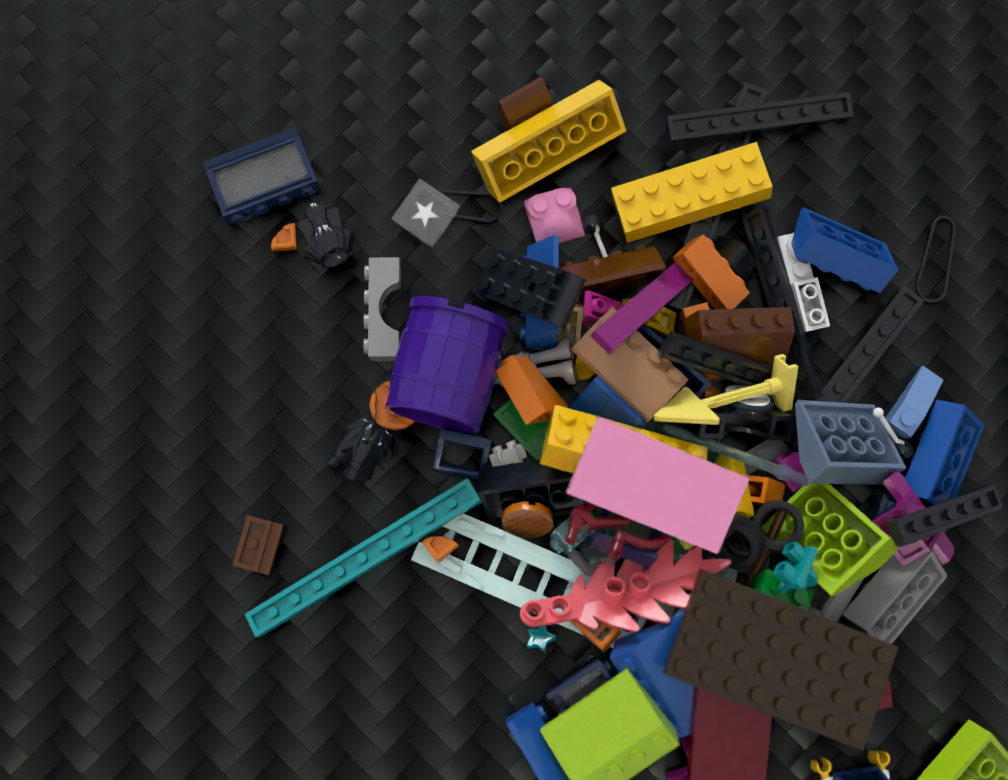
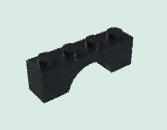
(769, 425)

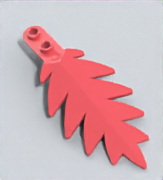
(632, 590)

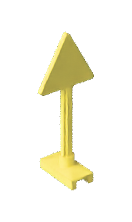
(688, 408)

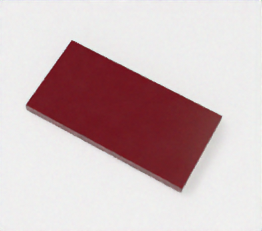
(726, 739)

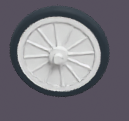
(755, 404)

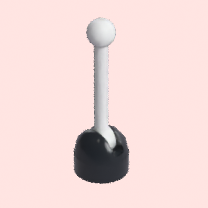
(593, 225)
(902, 445)

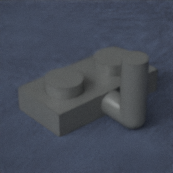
(588, 558)

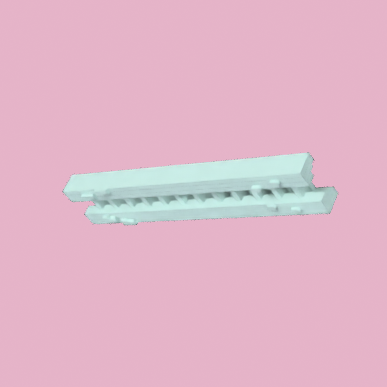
(519, 549)

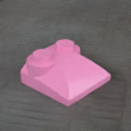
(554, 215)

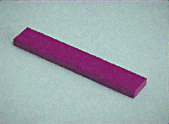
(641, 308)

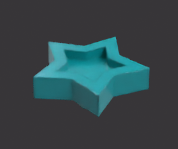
(540, 638)

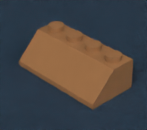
(632, 370)

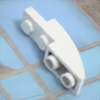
(804, 287)

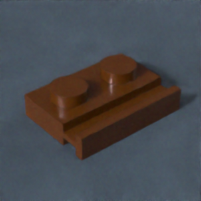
(258, 545)

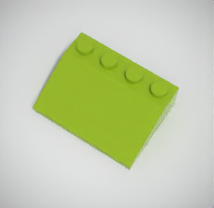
(845, 538)
(611, 732)
(969, 756)

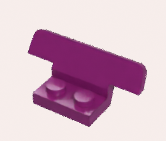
(908, 503)

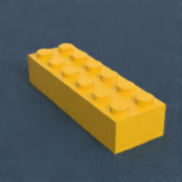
(549, 140)
(692, 192)
(570, 430)

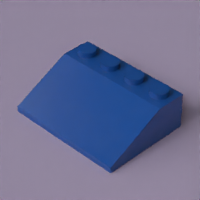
(645, 658)

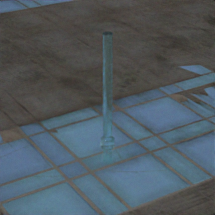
(781, 471)

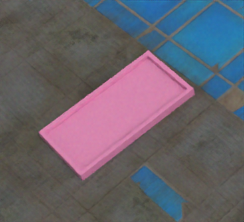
(657, 485)

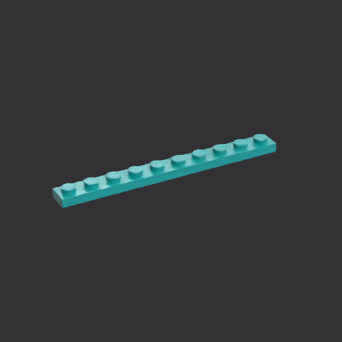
(363, 558)

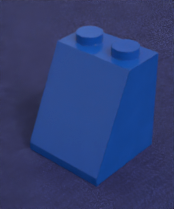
(604, 402)

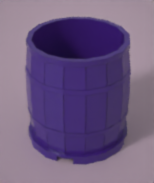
(446, 364)

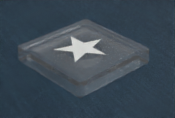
(426, 212)

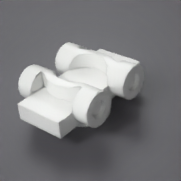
(513, 454)

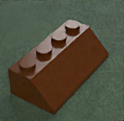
(618, 270)
(747, 331)

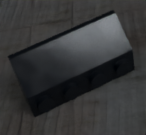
(526, 482)

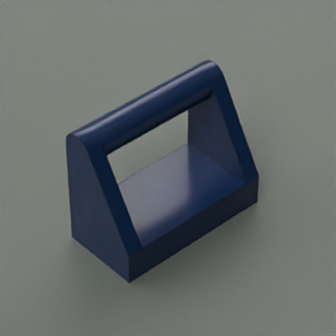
(463, 440)

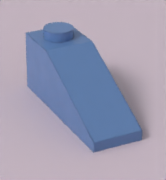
(914, 403)

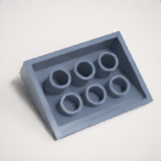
(844, 444)

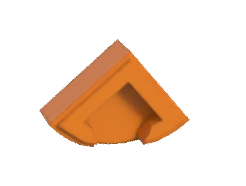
(285, 239)
(439, 547)

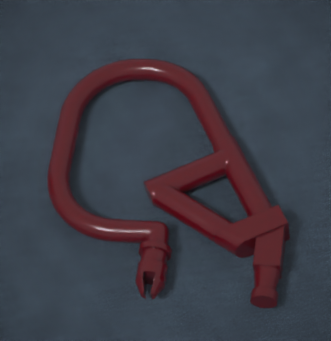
(582, 518)

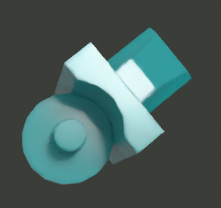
(799, 571)

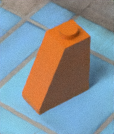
(528, 389)

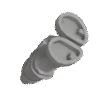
(561, 352)

